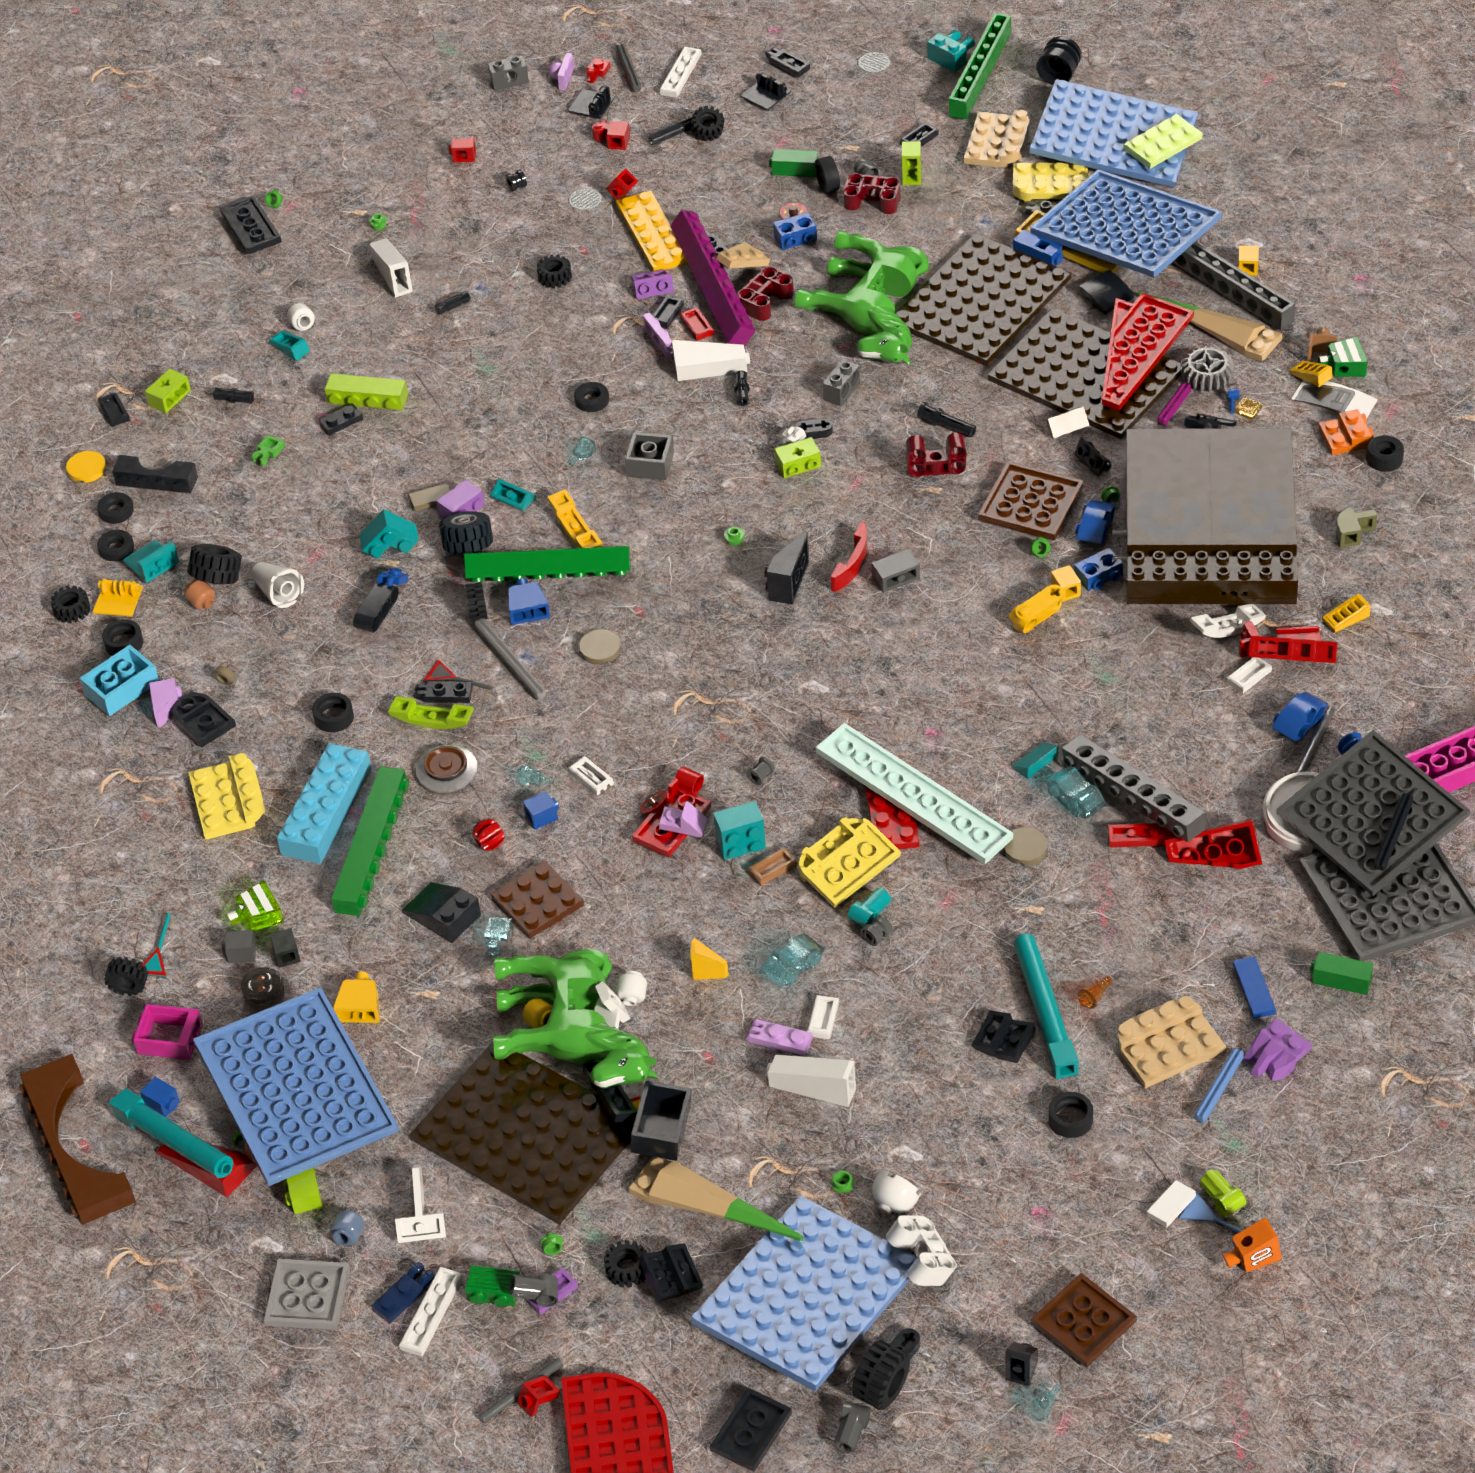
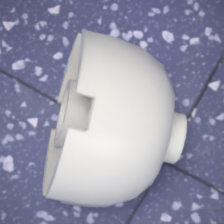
(894, 1193)

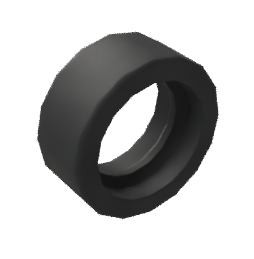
(827, 174)
(118, 628)
(336, 723)
(1071, 1099)

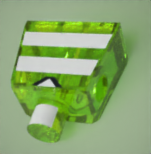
(256, 908)

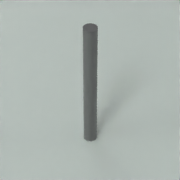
(513, 1395)

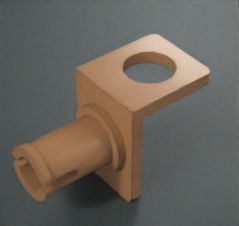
(1320, 341)

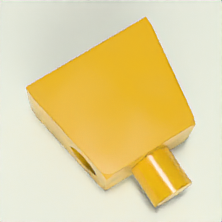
(358, 1000)

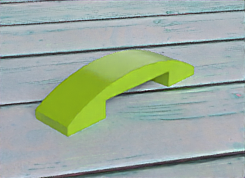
(429, 716)

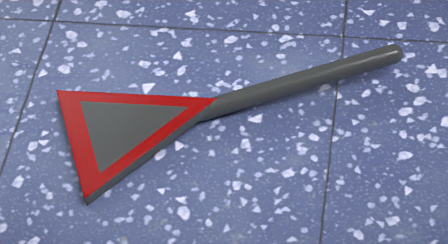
(441, 672)

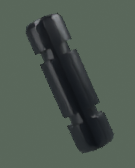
(452, 302)

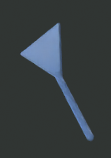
(1200, 1211)

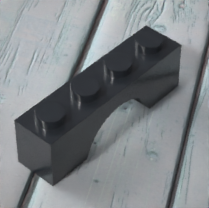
(175, 478)

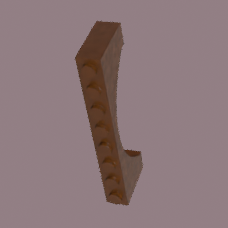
(91, 1190)

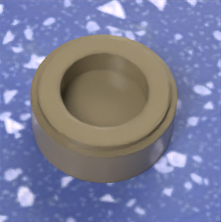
(224, 675)

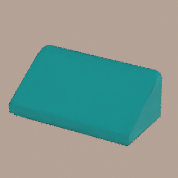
(512, 494)
(1036, 759)

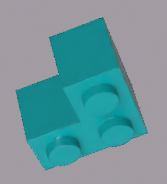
(388, 531)

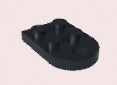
(202, 720)

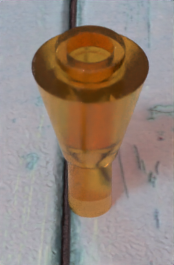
(1091, 995)

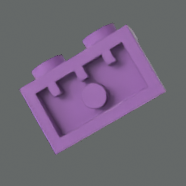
(653, 283)

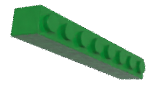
(980, 66)
(547, 562)
(370, 841)

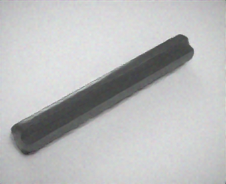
(628, 68)

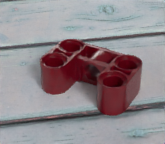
(875, 188)
(768, 282)
(936, 462)

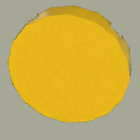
(86, 466)

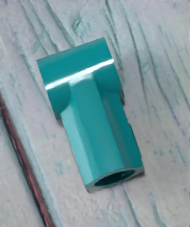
(872, 906)

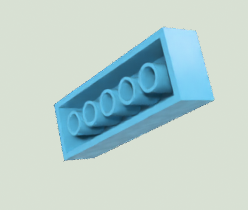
(324, 803)

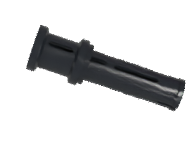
(938, 417)

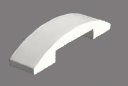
(1229, 624)

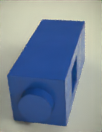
(1038, 247)

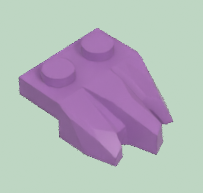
(1276, 1050)

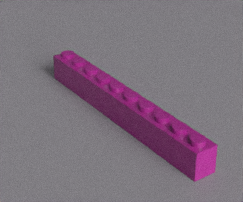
(712, 278)

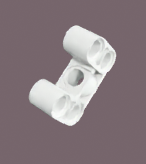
(933, 1259)

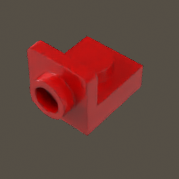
(1248, 630)
(536, 1393)

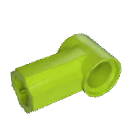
(1225, 1198)

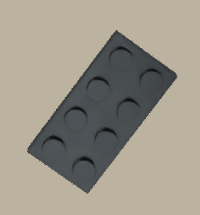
(250, 224)

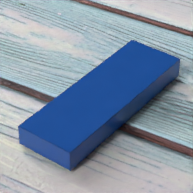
(1254, 987)

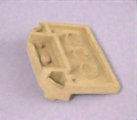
(997, 139)
(1167, 1040)

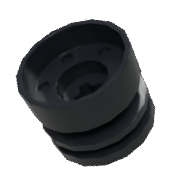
(1059, 60)

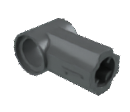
(542, 1289)
(852, 1422)

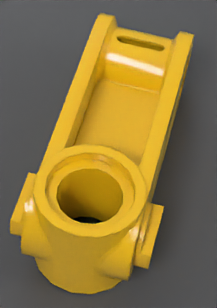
(1037, 608)

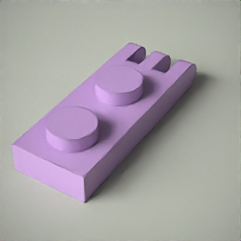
(658, 335)
(779, 1037)

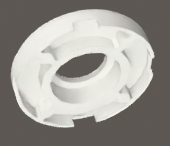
(1278, 827)

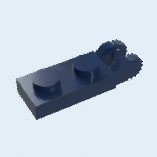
(402, 1293)

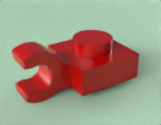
(597, 68)

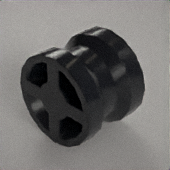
(516, 180)

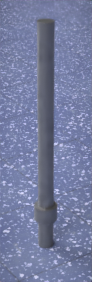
(1315, 739)

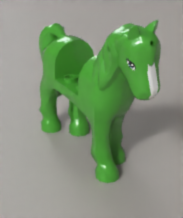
(865, 305)
(573, 1029)

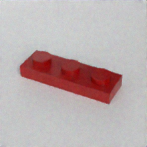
(1138, 835)

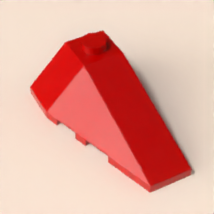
(1224, 846)
(241, 1169)

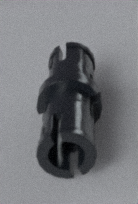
(741, 388)
(233, 395)

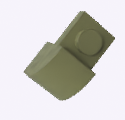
(1352, 524)

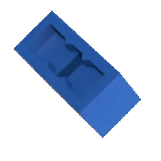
(795, 231)
(1098, 569)

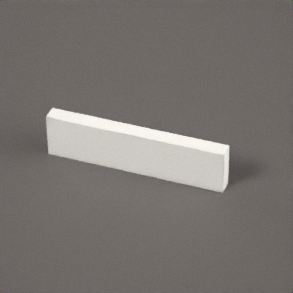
(680, 72)
(431, 1311)

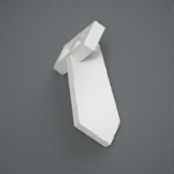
(610, 1007)
(422, 1225)

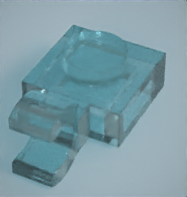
(496, 931)

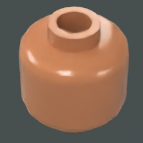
(199, 594)

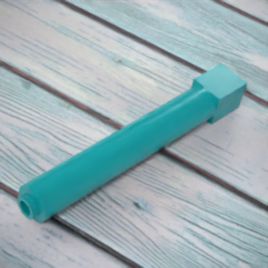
(1060, 1047)
(134, 1113)

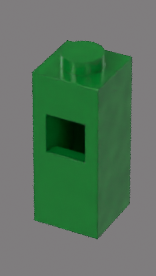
(793, 162)
(1342, 973)

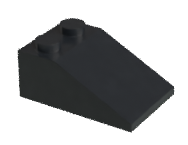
(787, 570)
(444, 910)

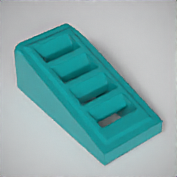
(292, 346)

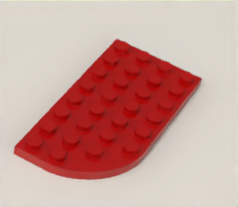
(614, 1426)

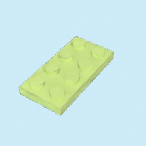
(1163, 141)

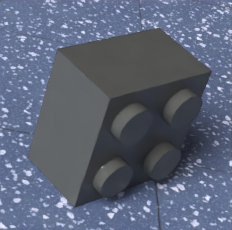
(649, 455)

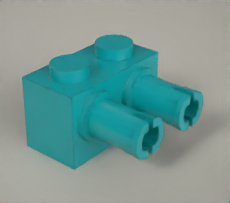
(947, 51)

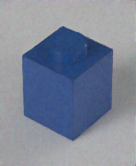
(541, 810)
(160, 1096)

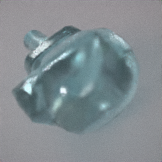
(584, 449)
(529, 775)
(1041, 1405)

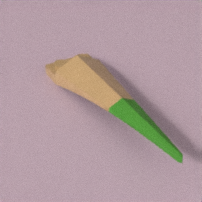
(1243, 335)
(679, 1187)

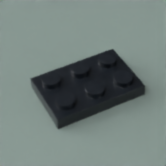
(751, 1429)

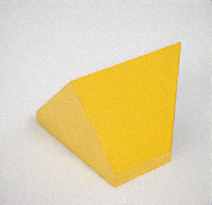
(706, 963)

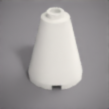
(278, 583)

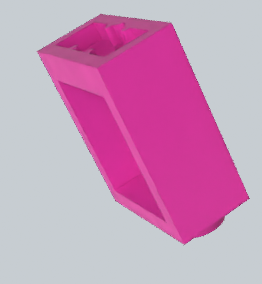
(167, 1015)

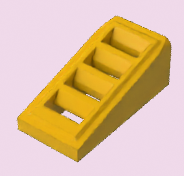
(1312, 372)
(1360, 610)

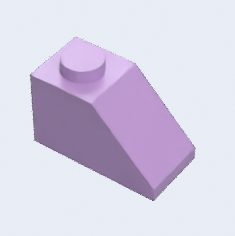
(164, 695)

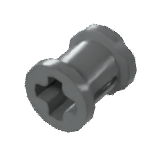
(760, 771)

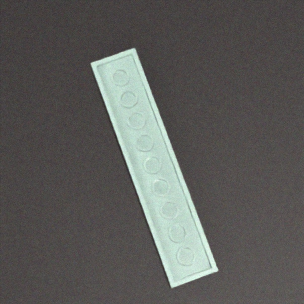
(914, 793)

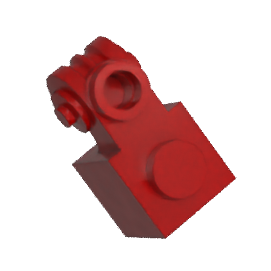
(616, 133)

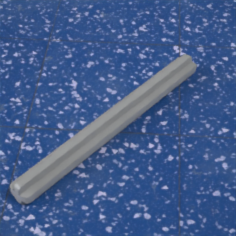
(510, 659)

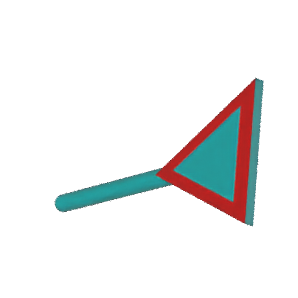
(154, 962)

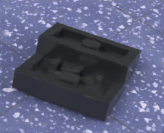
(1104, 290)
(1003, 1036)
(670, 1272)

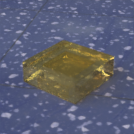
(1248, 408)

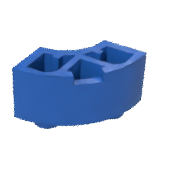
(1095, 521)
(1299, 715)

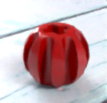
(488, 834)

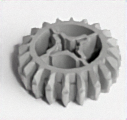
(1207, 368)

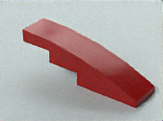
(1293, 649)

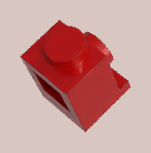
(463, 149)

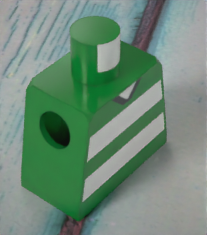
(1346, 358)

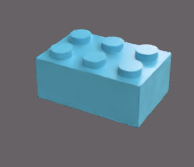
(119, 680)

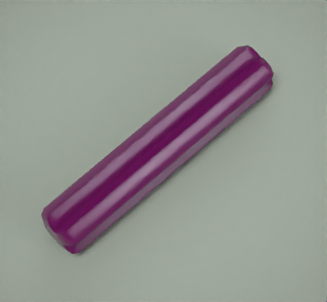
(1173, 404)

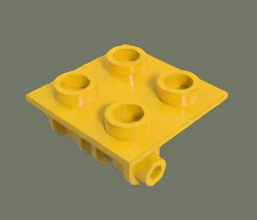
(117, 597)

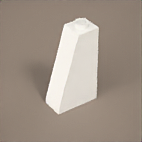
(391, 266)
(708, 359)
(814, 1077)

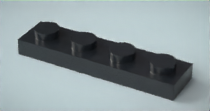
(613, 1098)

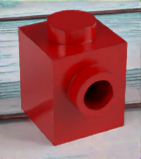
(622, 184)

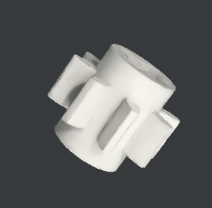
(793, 435)

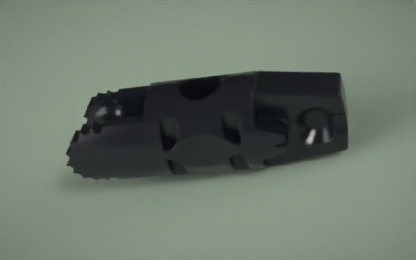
(1201, 421)

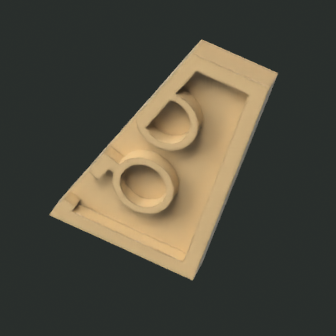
(742, 256)

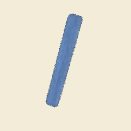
(1218, 1085)

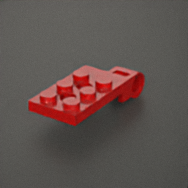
(681, 789)

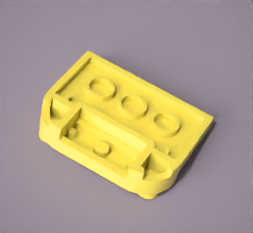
(1046, 180)
(227, 796)
(846, 859)

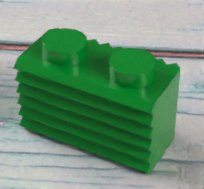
(490, 1286)

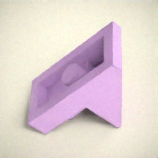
(685, 821)

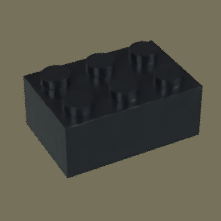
(661, 1120)

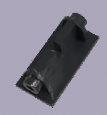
(1091, 457)

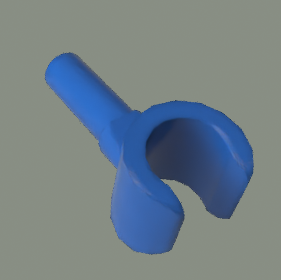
(1233, 394)

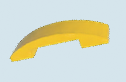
(572, 521)

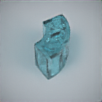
(1075, 793)
(795, 958)

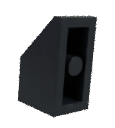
(1020, 1363)

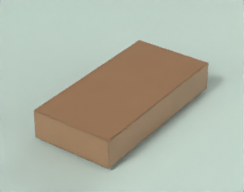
(772, 866)

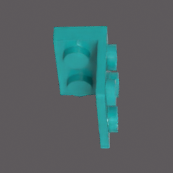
(152, 560)

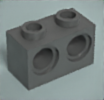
(841, 382)

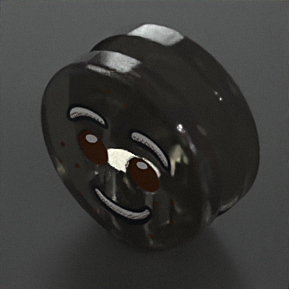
(262, 988)

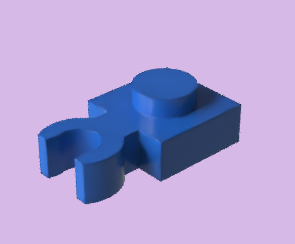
(392, 576)

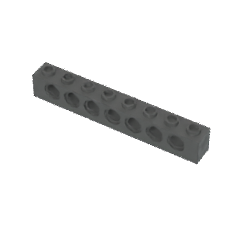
(1237, 285)
(1134, 788)

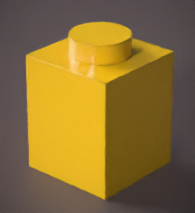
(1248, 259)
(1068, 581)

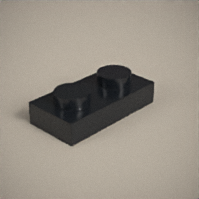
(340, 419)

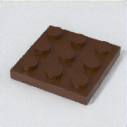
(537, 899)
(1083, 1320)

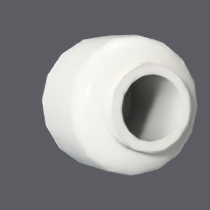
(300, 317)
(631, 988)

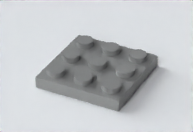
(307, 1294)

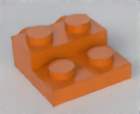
(1346, 433)

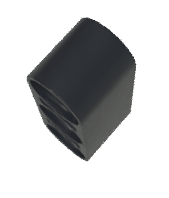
(375, 607)

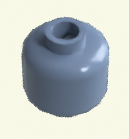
(347, 1228)

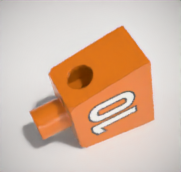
(1254, 1247)

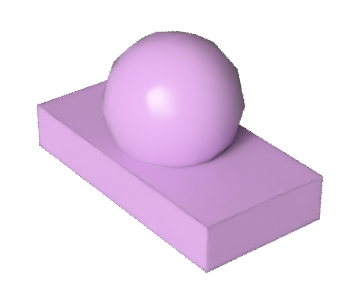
(562, 71)

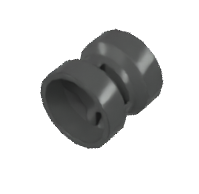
(864, 167)
(876, 930)

